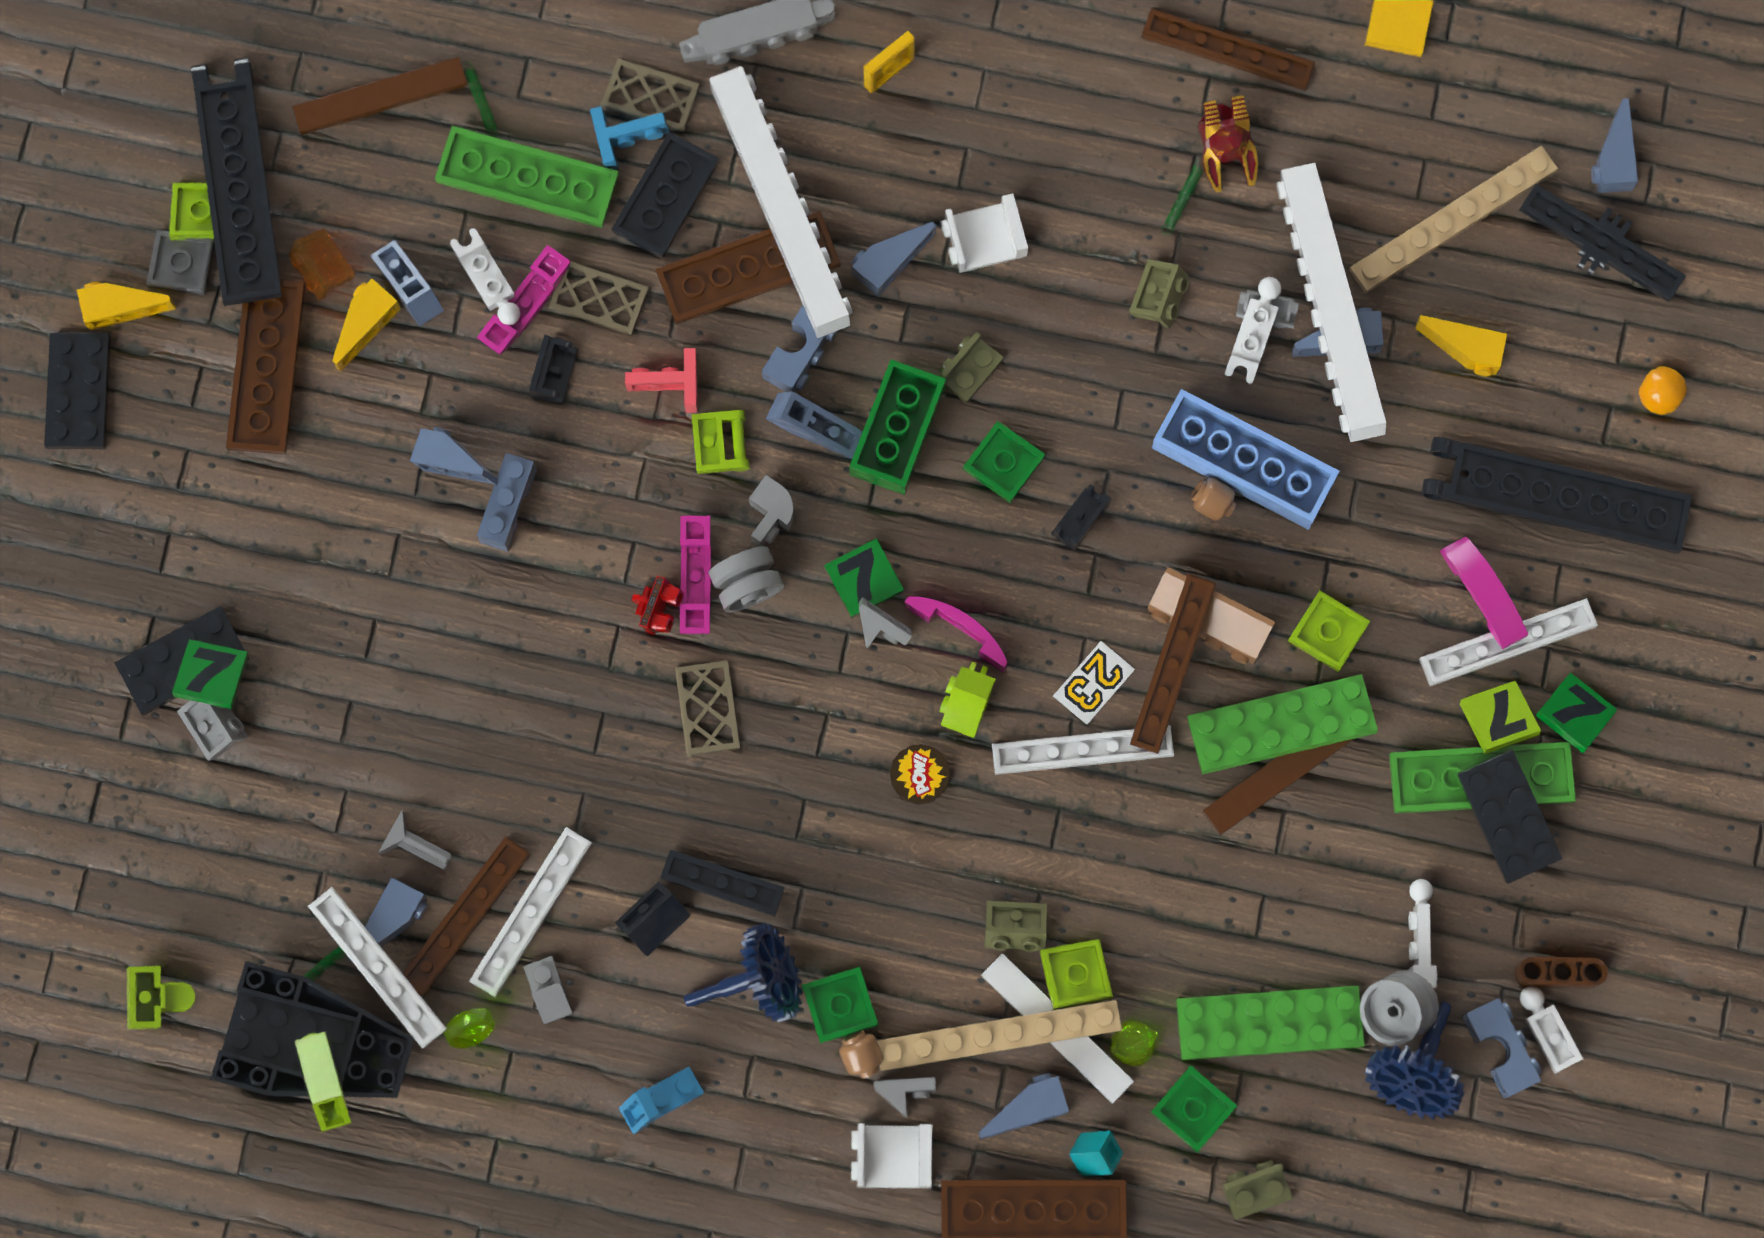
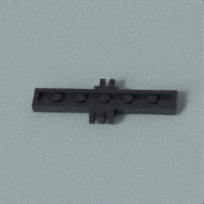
(1602, 242)

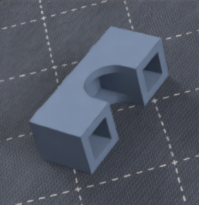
(790, 370)
(505, 501)
(1518, 1069)

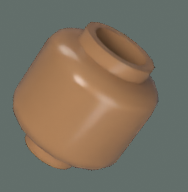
(1213, 499)
(861, 1054)

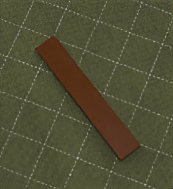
(1228, 49)
(379, 96)
(1173, 663)
(1265, 785)
(465, 915)

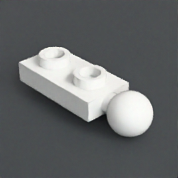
(1549, 1031)

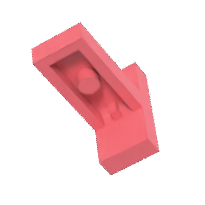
(669, 379)

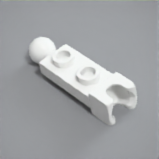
(487, 278)
(1255, 329)
(1419, 921)

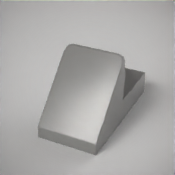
(875, 619)
(547, 990)
(894, 1091)

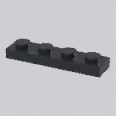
(722, 883)

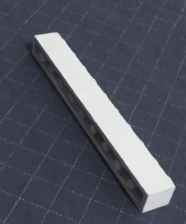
(780, 202)
(1332, 303)

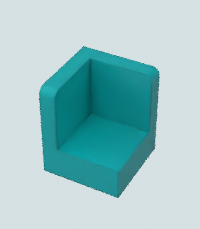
(1096, 1153)

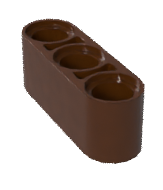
(1574, 966)

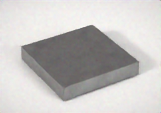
(180, 264)

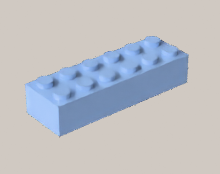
(1245, 459)

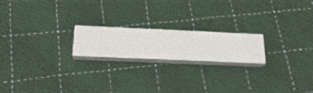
(1486, 651)
(1073, 751)
(530, 912)
(377, 967)
(1080, 1052)

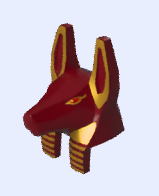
(1226, 139)

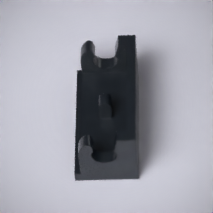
(553, 370)
(1081, 517)

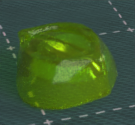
(469, 1028)
(1134, 1043)

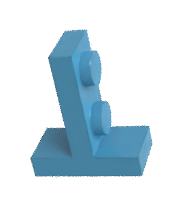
(625, 134)
(660, 1099)

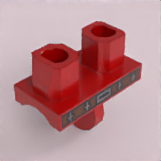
(653, 603)

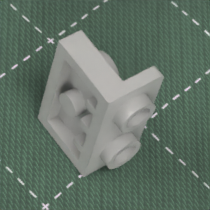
(212, 727)

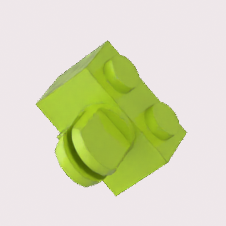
(967, 700)
(150, 997)

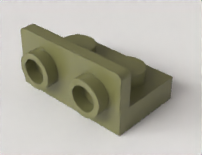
(1160, 292)
(970, 367)
(1015, 926)
(1256, 1190)

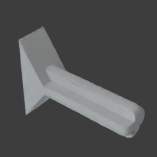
(414, 844)

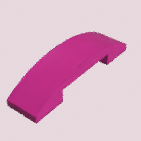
(529, 297)
(695, 579)
(1486, 591)
(928, 608)

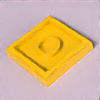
(1399, 25)
(889, 62)

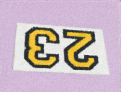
(1093, 682)

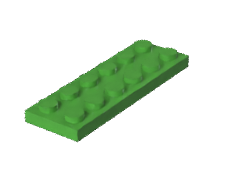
(527, 177)
(1282, 724)
(1429, 779)
(1269, 1023)

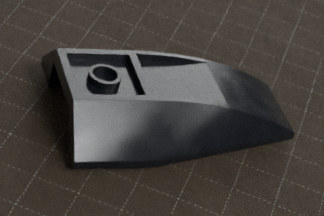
(284, 1007)

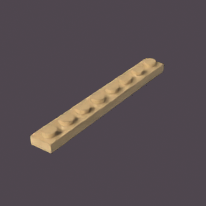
(1453, 219)
(1000, 1035)

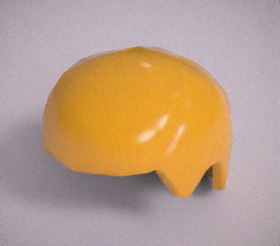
(1662, 390)

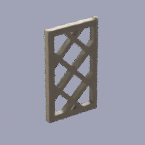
(642, 73)
(605, 320)
(685, 696)

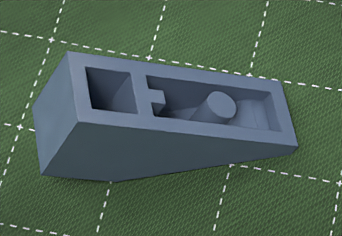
(1616, 162)
(888, 258)
(407, 283)
(1371, 329)
(814, 423)
(443, 455)
(395, 911)
(1034, 1104)

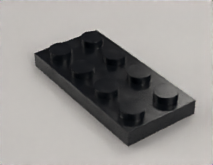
(665, 195)
(77, 391)
(155, 667)
(1509, 816)

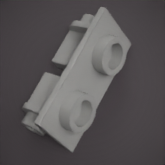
(1286, 312)

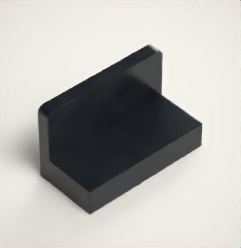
(653, 918)

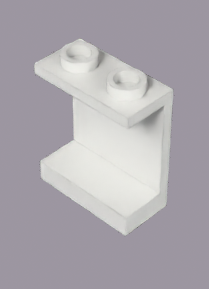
(985, 235)
(892, 1156)

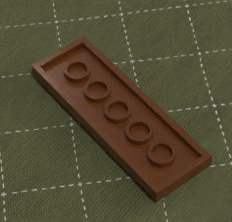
(731, 273)
(266, 372)
(1033, 1209)

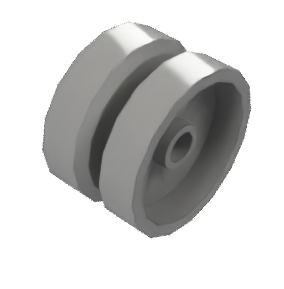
(746, 579)
(1399, 1008)

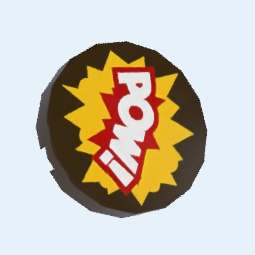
(919, 774)

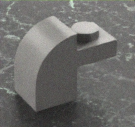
(776, 505)

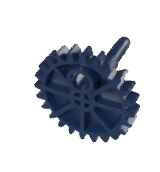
(768, 972)
(1417, 1079)

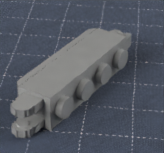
(756, 29)

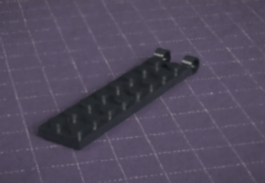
(237, 186)
(1561, 496)

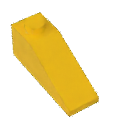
(114, 304)
(366, 317)
(1469, 345)

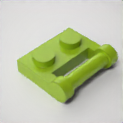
(710, 442)

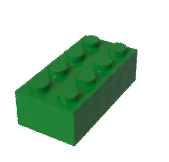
(897, 427)

